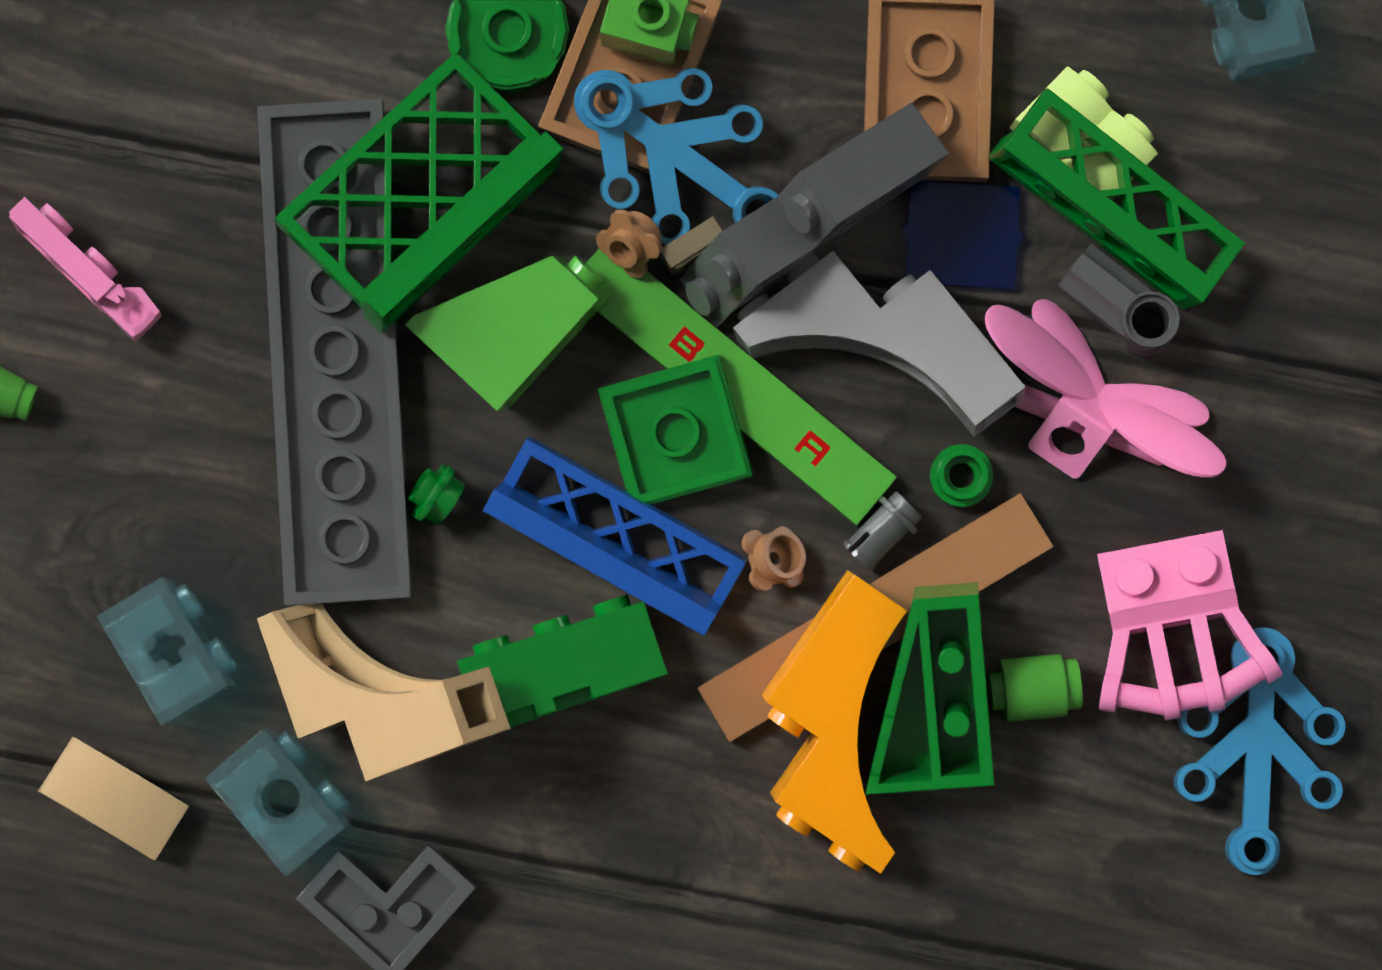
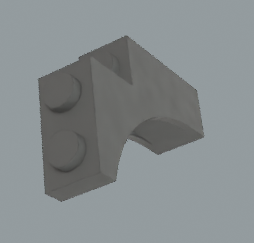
(811, 213)

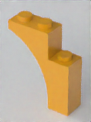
(823, 692)

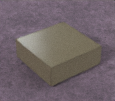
(683, 251)

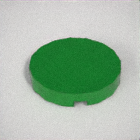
(509, 41)

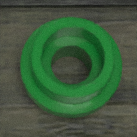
(981, 475)

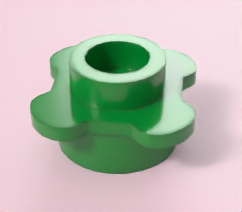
(435, 494)

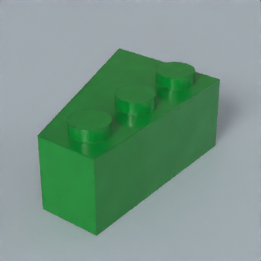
(571, 661)
(937, 702)

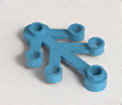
(665, 144)
(1260, 739)

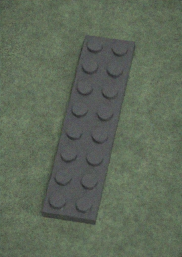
(332, 372)

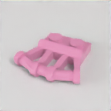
(1167, 588)

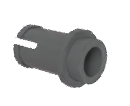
(883, 530)

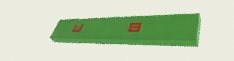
(764, 405)

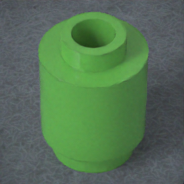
(1035, 687)

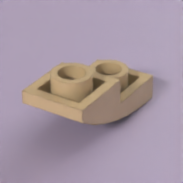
(113, 798)

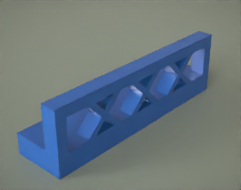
(602, 554)

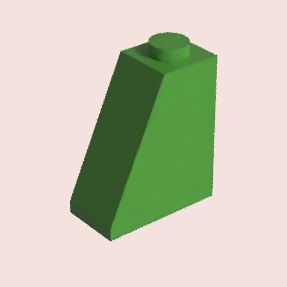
(513, 326)

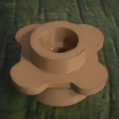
(630, 241)
(787, 555)

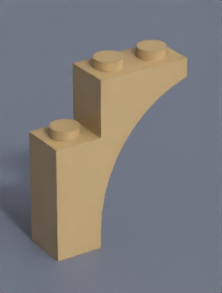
(388, 714)

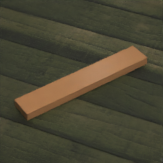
(975, 553)

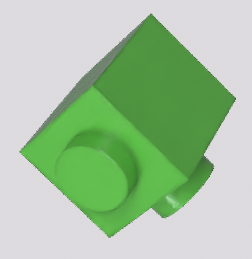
(649, 28)

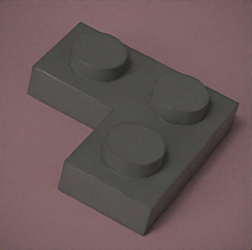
(391, 924)

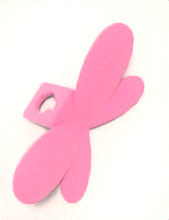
(1148, 416)

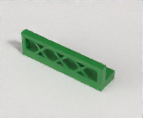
(1101, 218)

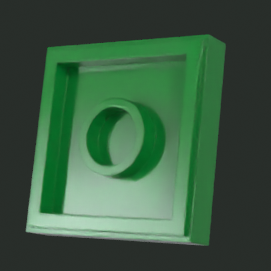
(676, 431)

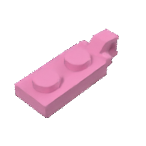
(86, 271)

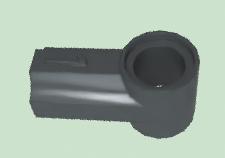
(1116, 295)

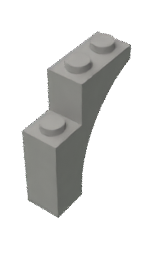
(915, 332)

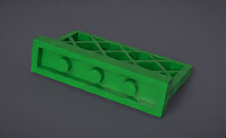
(459, 229)

